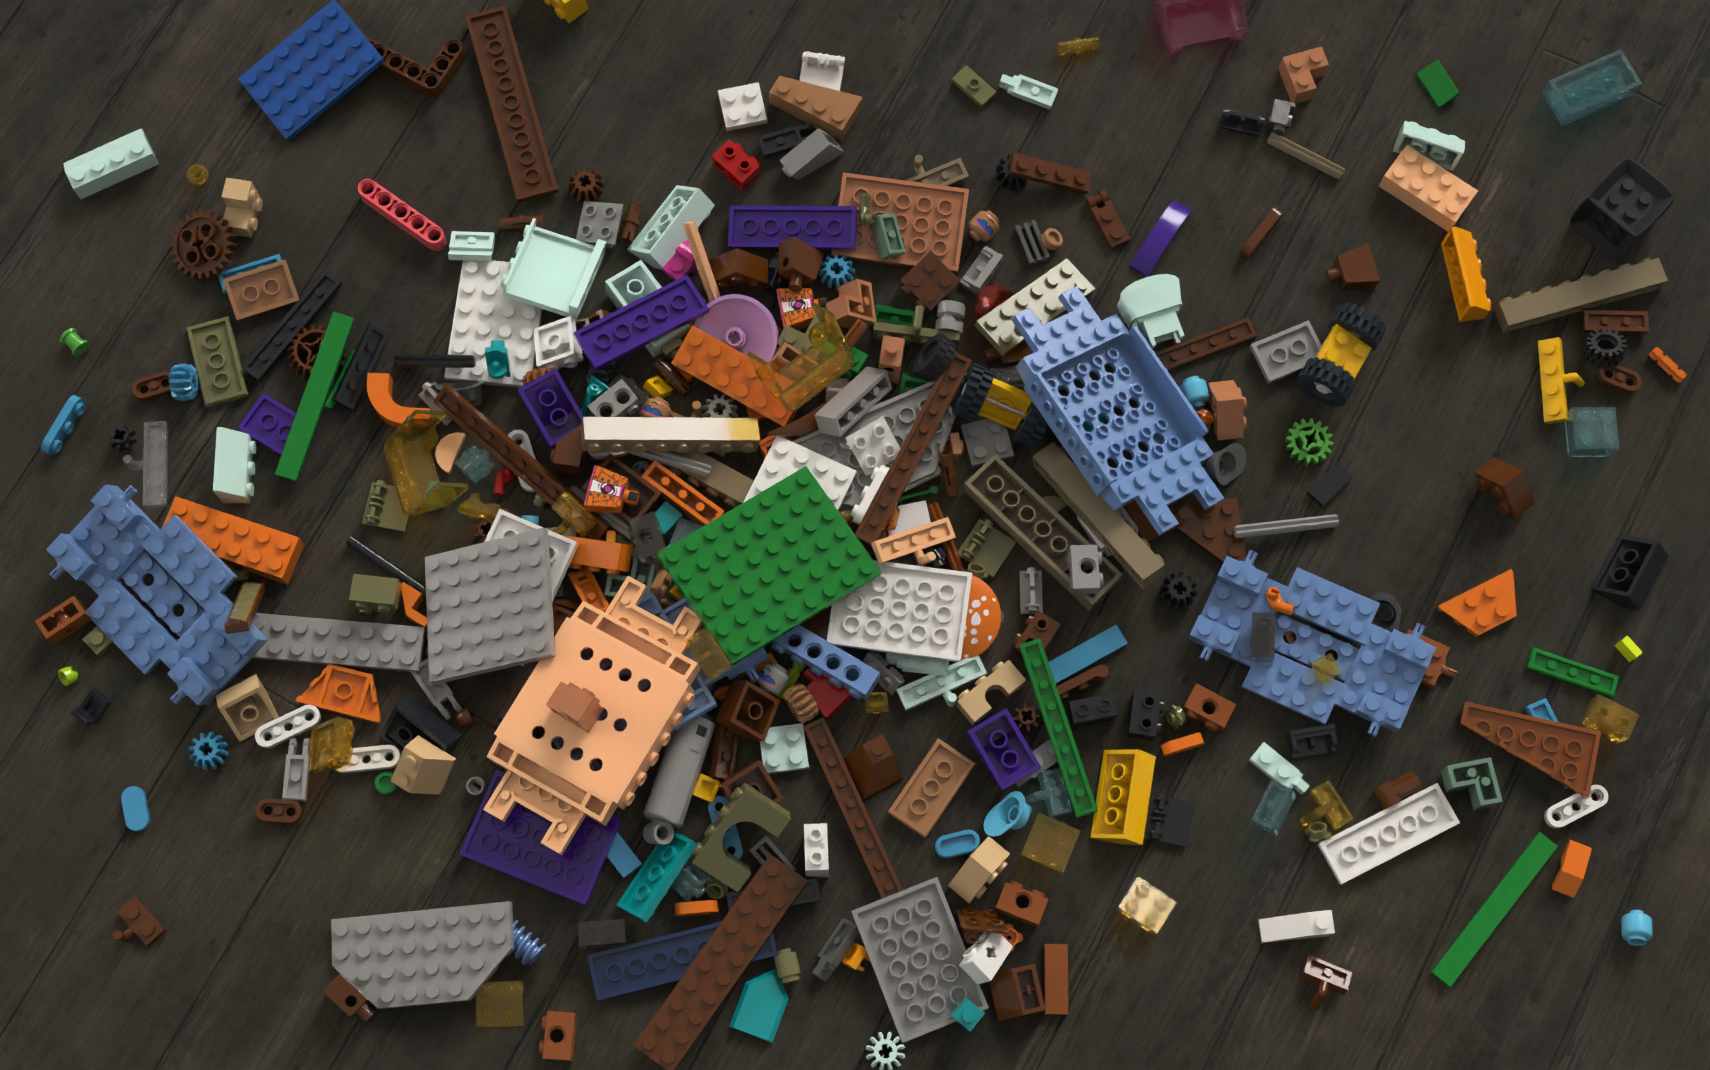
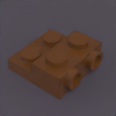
(929, 282)

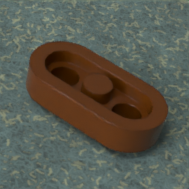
(1618, 377)
(154, 384)
(280, 811)

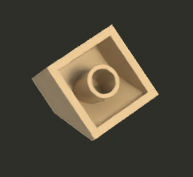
(246, 707)
(423, 768)

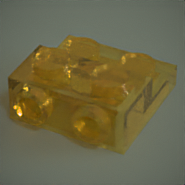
(331, 744)

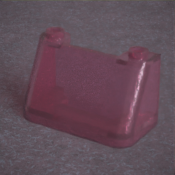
(1199, 21)

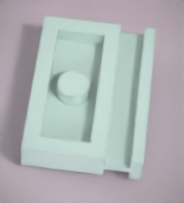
(471, 246)

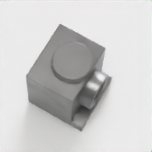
(1280, 116)

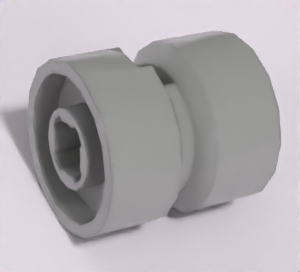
(950, 316)

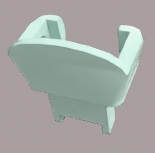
(1154, 307)

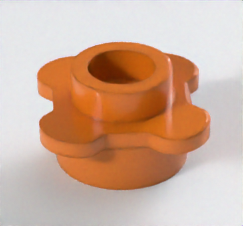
(1207, 417)
(1015, 936)

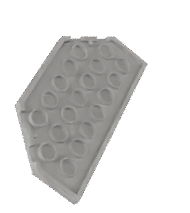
(900, 416)
(423, 953)

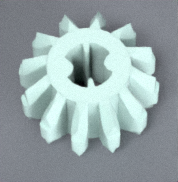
(878, 1047)

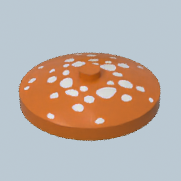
(982, 620)

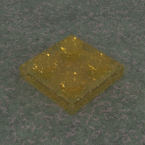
(1050, 843)

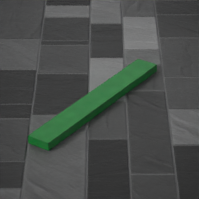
(315, 396)
(1058, 728)
(1494, 909)

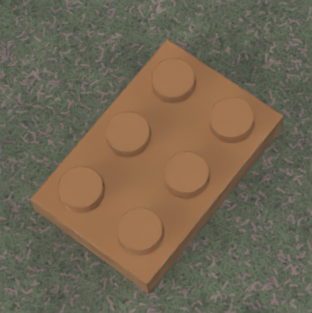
(261, 290)

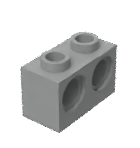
(611, 398)

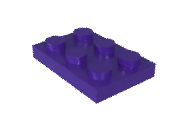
(269, 423)

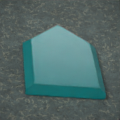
(761, 1006)

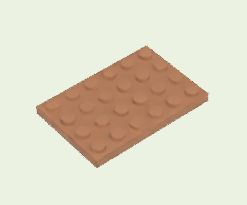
(927, 216)

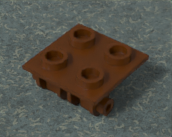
(974, 921)

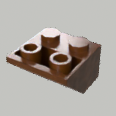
(1017, 993)

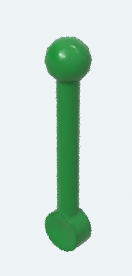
(933, 491)

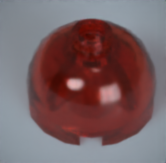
(990, 298)

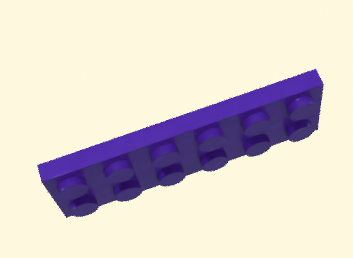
(815, 225)
(641, 322)

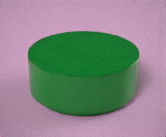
(384, 785)

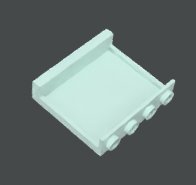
(552, 271)

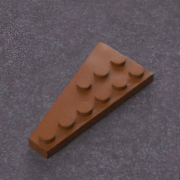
(1549, 746)

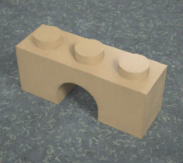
(1004, 678)

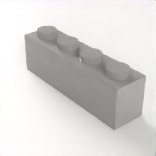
(853, 401)

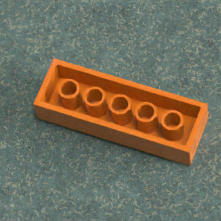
(729, 373)
(241, 541)

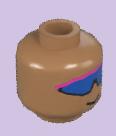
(983, 226)
(655, 408)

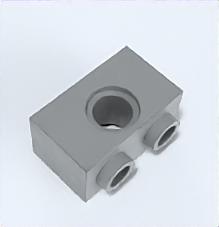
(1079, 581)

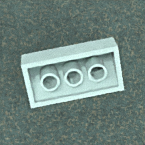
(110, 164)
(665, 229)
(632, 285)

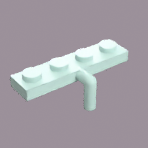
(937, 685)

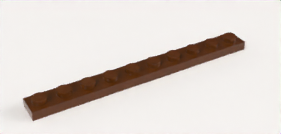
(912, 450)
(510, 453)
(852, 808)

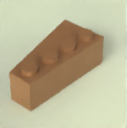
(814, 104)

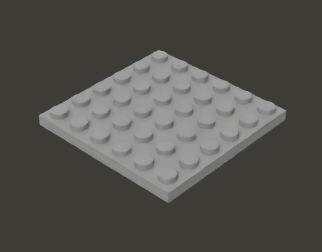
(489, 606)

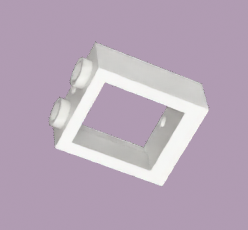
(816, 850)

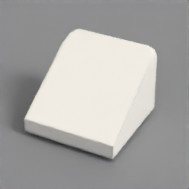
(835, 387)

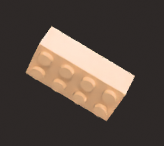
(1428, 188)

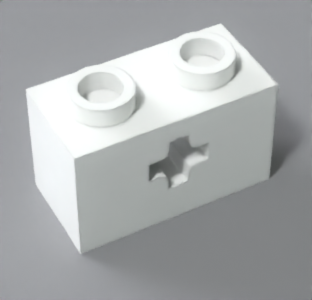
(985, 956)

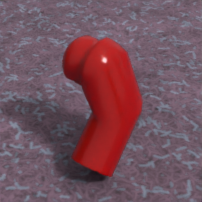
(502, 478)

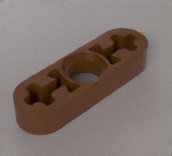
(1261, 232)

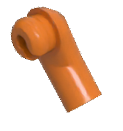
(1276, 603)

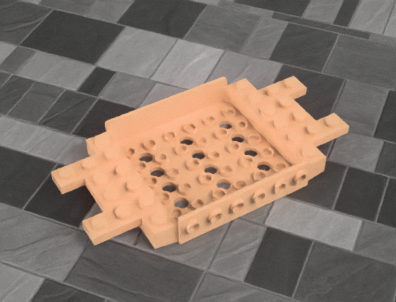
(549, 778)

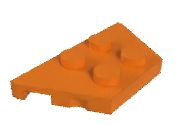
(1484, 605)
(344, 693)

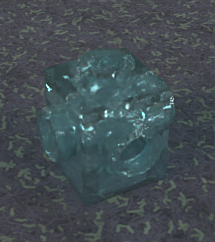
(475, 463)
(689, 885)

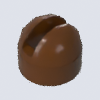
(464, 717)

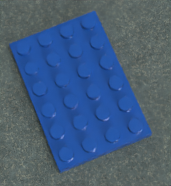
(311, 70)

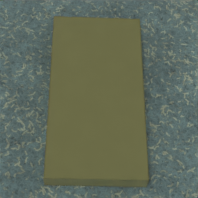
(217, 362)

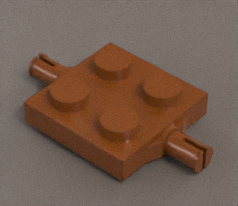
(1437, 664)

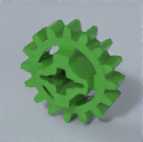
(1317, 446)

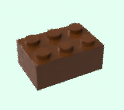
(649, 495)

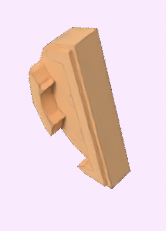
(448, 450)

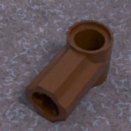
(1392, 792)

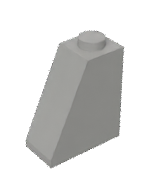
(811, 154)

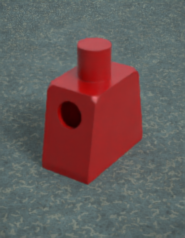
(827, 696)

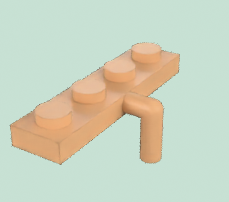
(914, 541)

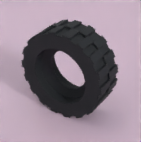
(934, 357)

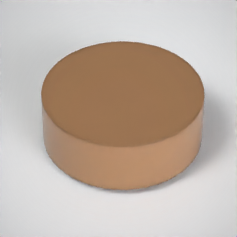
(1051, 239)

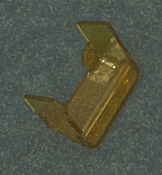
(812, 369)
(413, 467)

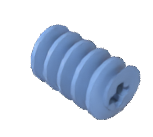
(524, 946)

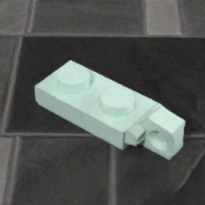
(1029, 90)
(918, 664)
(1278, 768)

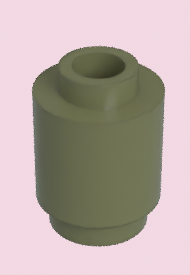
(787, 966)

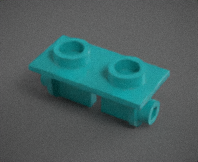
(594, 390)

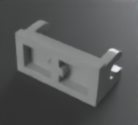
(982, 270)

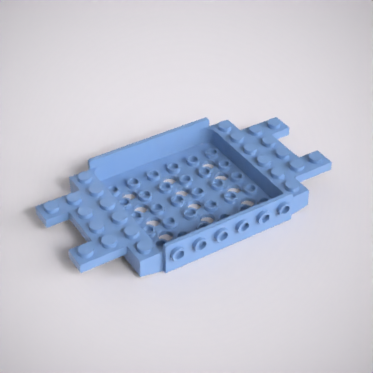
(1084, 344)

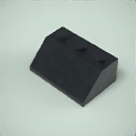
(1630, 571)
(412, 719)

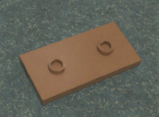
(931, 788)

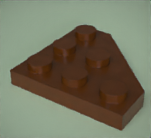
(1213, 528)

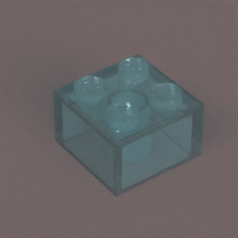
(1592, 432)

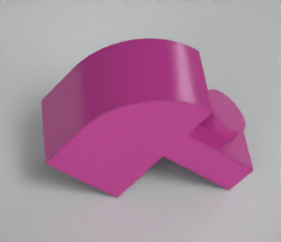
(681, 262)

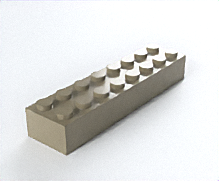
(1034, 525)

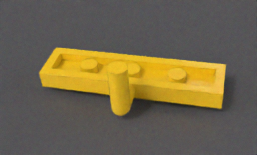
(1554, 380)

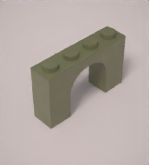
(745, 805)

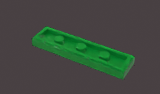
(1572, 672)

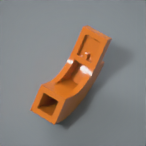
(380, 394)

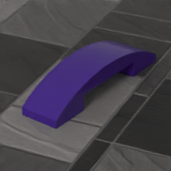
(1159, 238)

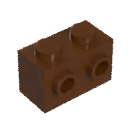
(1037, 627)

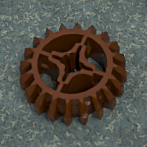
(304, 343)

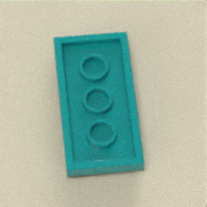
(656, 877)

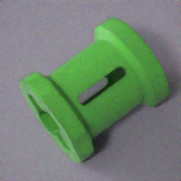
(74, 342)

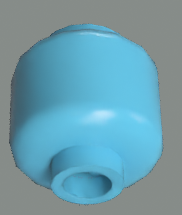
(1195, 391)
(1636, 928)

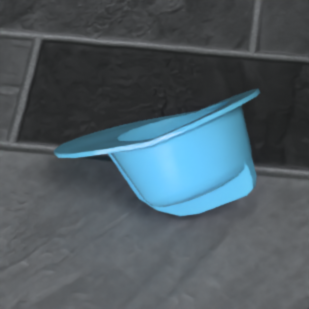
(1008, 814)

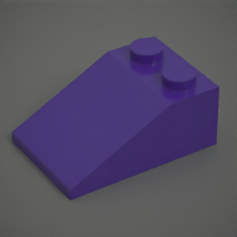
(551, 407)
(1003, 749)

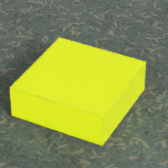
(1628, 649)

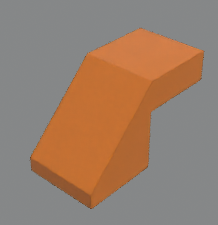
(412, 601)
(1573, 868)

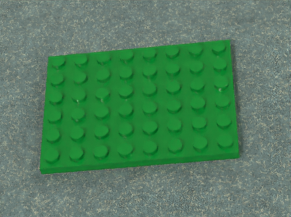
(768, 565)

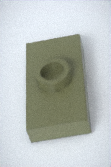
(973, 86)

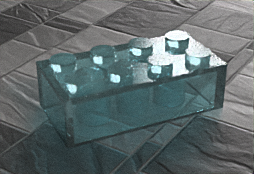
(1591, 87)

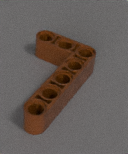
(425, 75)

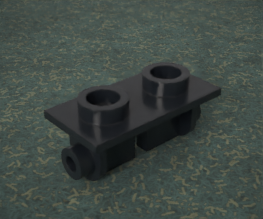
(1241, 121)
(775, 281)

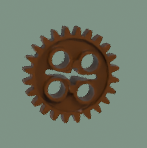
(203, 244)

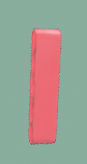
(397, 207)

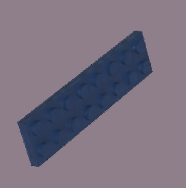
(654, 961)

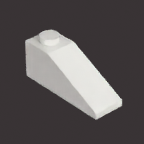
(1297, 926)

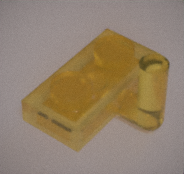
(476, 509)
(573, 515)
(1329, 805)

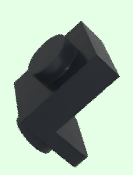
(92, 708)

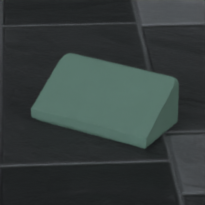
(887, 236)

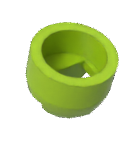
(68, 675)

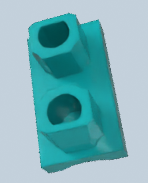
(497, 360)

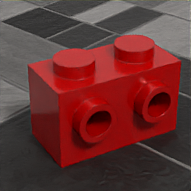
(736, 164)

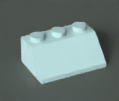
(1436, 146)
(233, 466)

